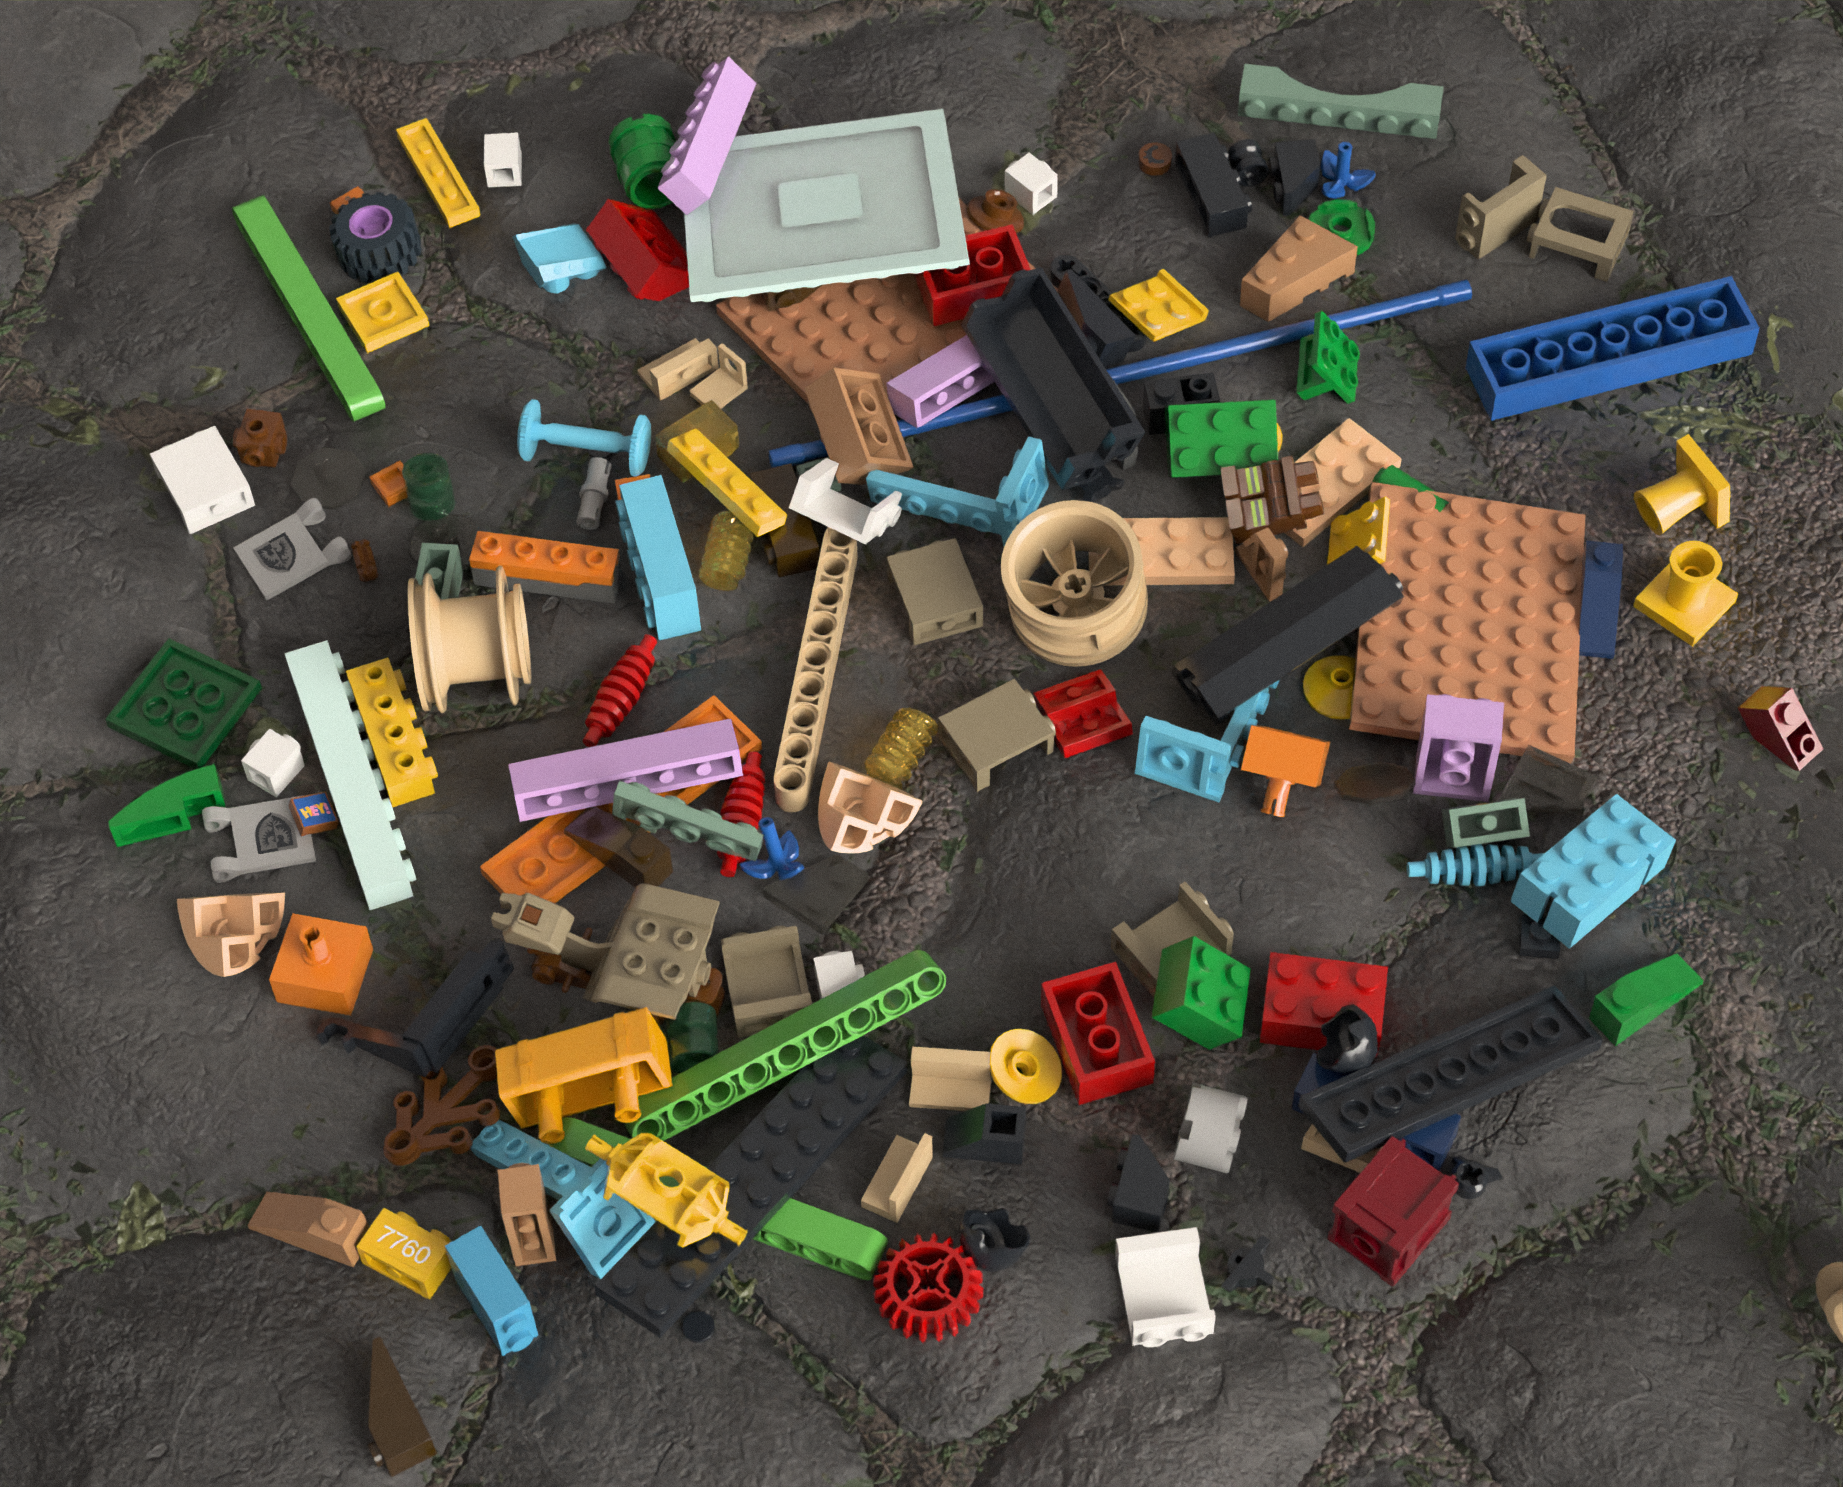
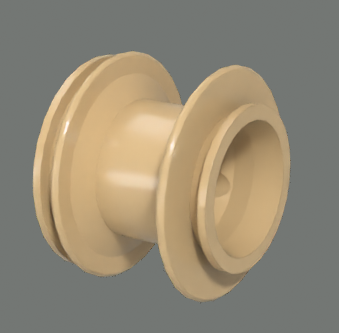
(467, 639)

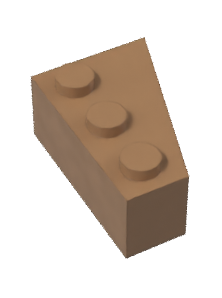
(1294, 267)

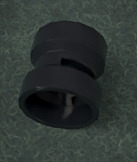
(1248, 161)

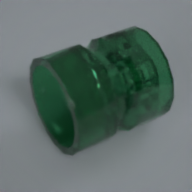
(428, 486)
(692, 1036)

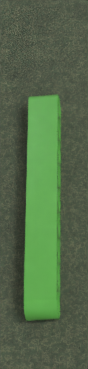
(308, 308)
(802, 1043)
(794, 1228)

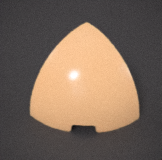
(861, 810)
(230, 929)

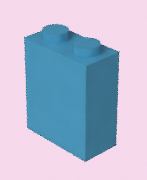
(492, 1291)

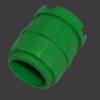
(639, 153)

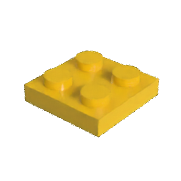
(382, 312)

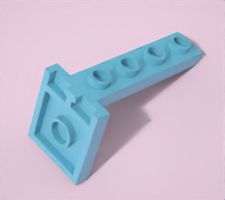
(1017, 497)
(1193, 759)
(594, 1226)

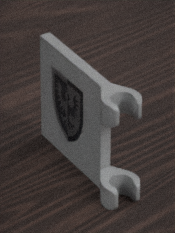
(288, 553)
(262, 837)

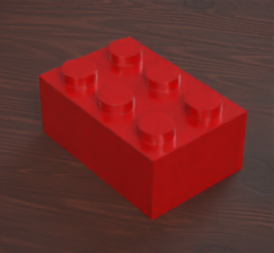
(992, 260)
(1310, 991)
(1097, 1033)

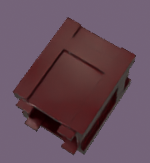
(1392, 1211)

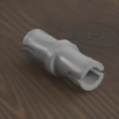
(593, 493)

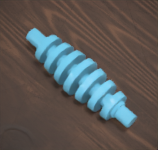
(1477, 863)

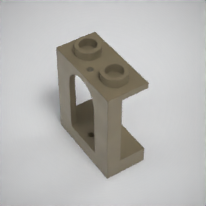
(1602, 253)

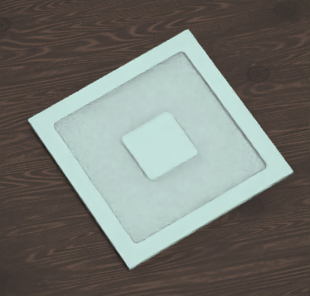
(828, 208)

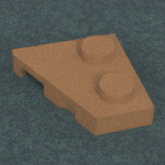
(1265, 561)

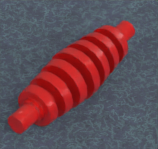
(620, 691)
(743, 804)

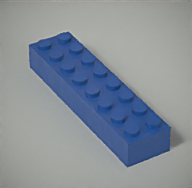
(1611, 348)

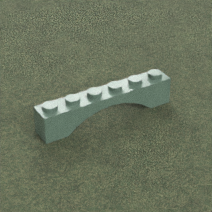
(1403, 111)

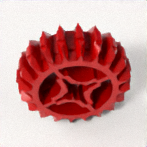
(911, 1311)

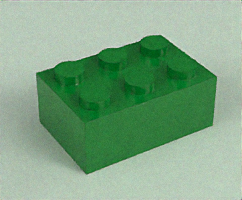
(1219, 435)

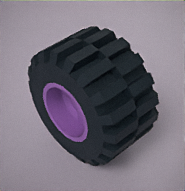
(375, 236)

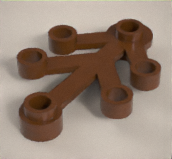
(409, 1141)

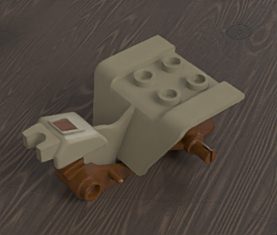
(648, 959)

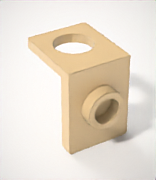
(725, 382)

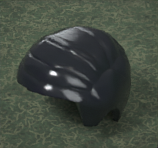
(1350, 1041)
(992, 1239)

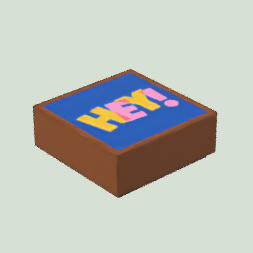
(313, 813)

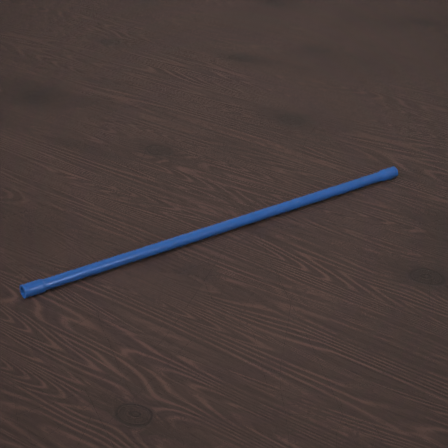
(1440, 296)

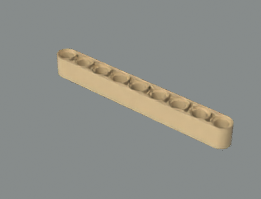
(831, 586)

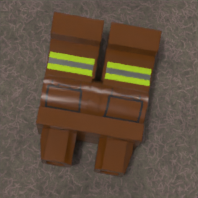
(1270, 497)

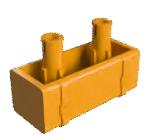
(583, 1071)

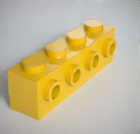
(391, 731)

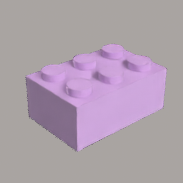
(1458, 747)

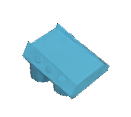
(558, 255)

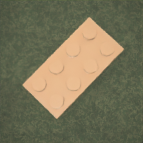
(1345, 470)
(1182, 551)

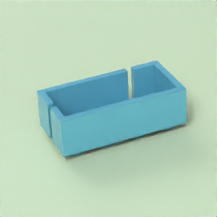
(658, 558)
(1593, 870)

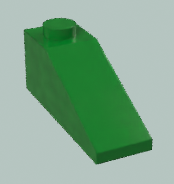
(1642, 997)

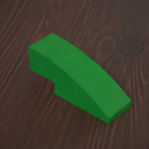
(168, 807)

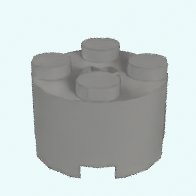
(1210, 1128)

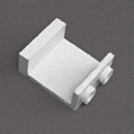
(839, 512)
(1163, 1287)

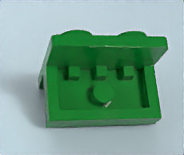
(1327, 361)

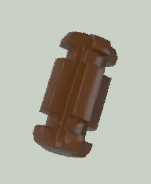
(364, 560)

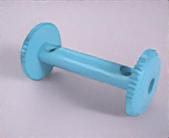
(532, 430)

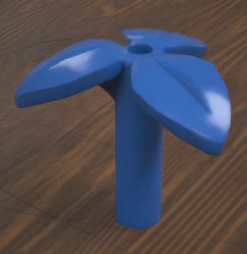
(1337, 169)
(780, 854)

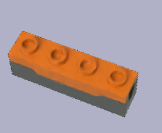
(547, 566)

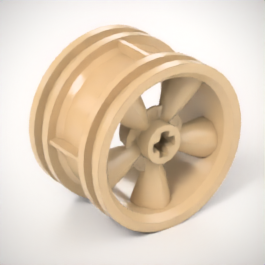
(1088, 624)

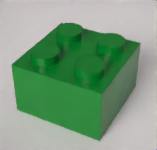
(1201, 993)

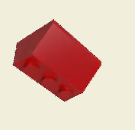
(640, 250)

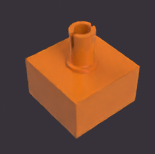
(1284, 760)
(321, 964)

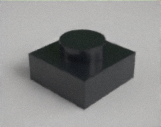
(1536, 940)

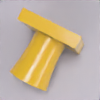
(1693, 486)
(1686, 592)

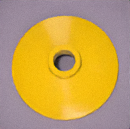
(1324, 692)
(1034, 1057)

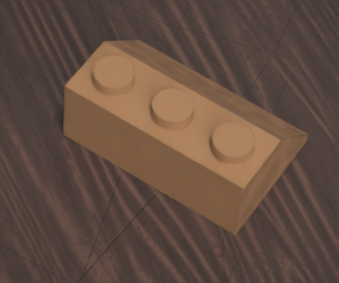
(857, 424)

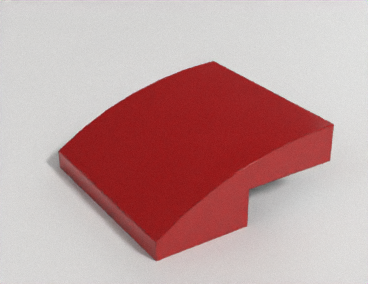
(1084, 713)

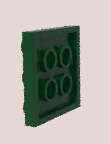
(183, 704)

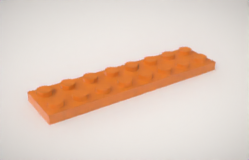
(553, 864)

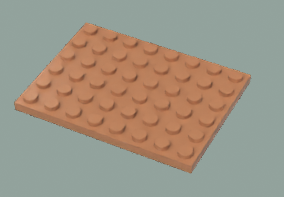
(849, 326)
(1480, 617)

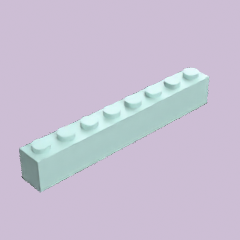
(349, 775)

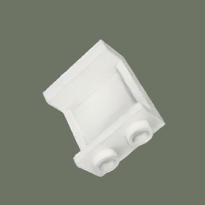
(203, 479)

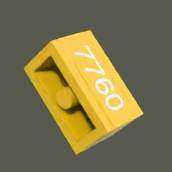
(406, 1252)

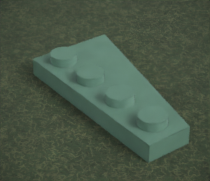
(686, 823)

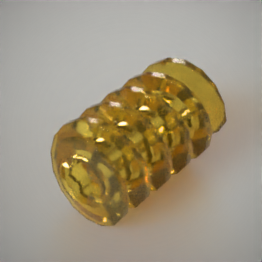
(725, 552)
(901, 746)

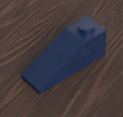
(1600, 598)

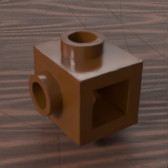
(260, 438)

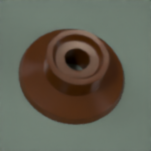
(995, 210)

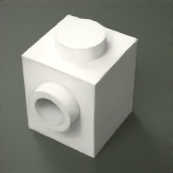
(502, 152)
(1031, 183)
(273, 762)
(836, 971)

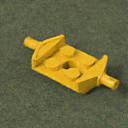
(688, 1209)

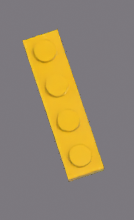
(438, 172)
(726, 482)

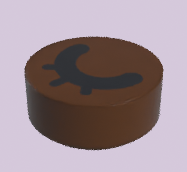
(1155, 159)

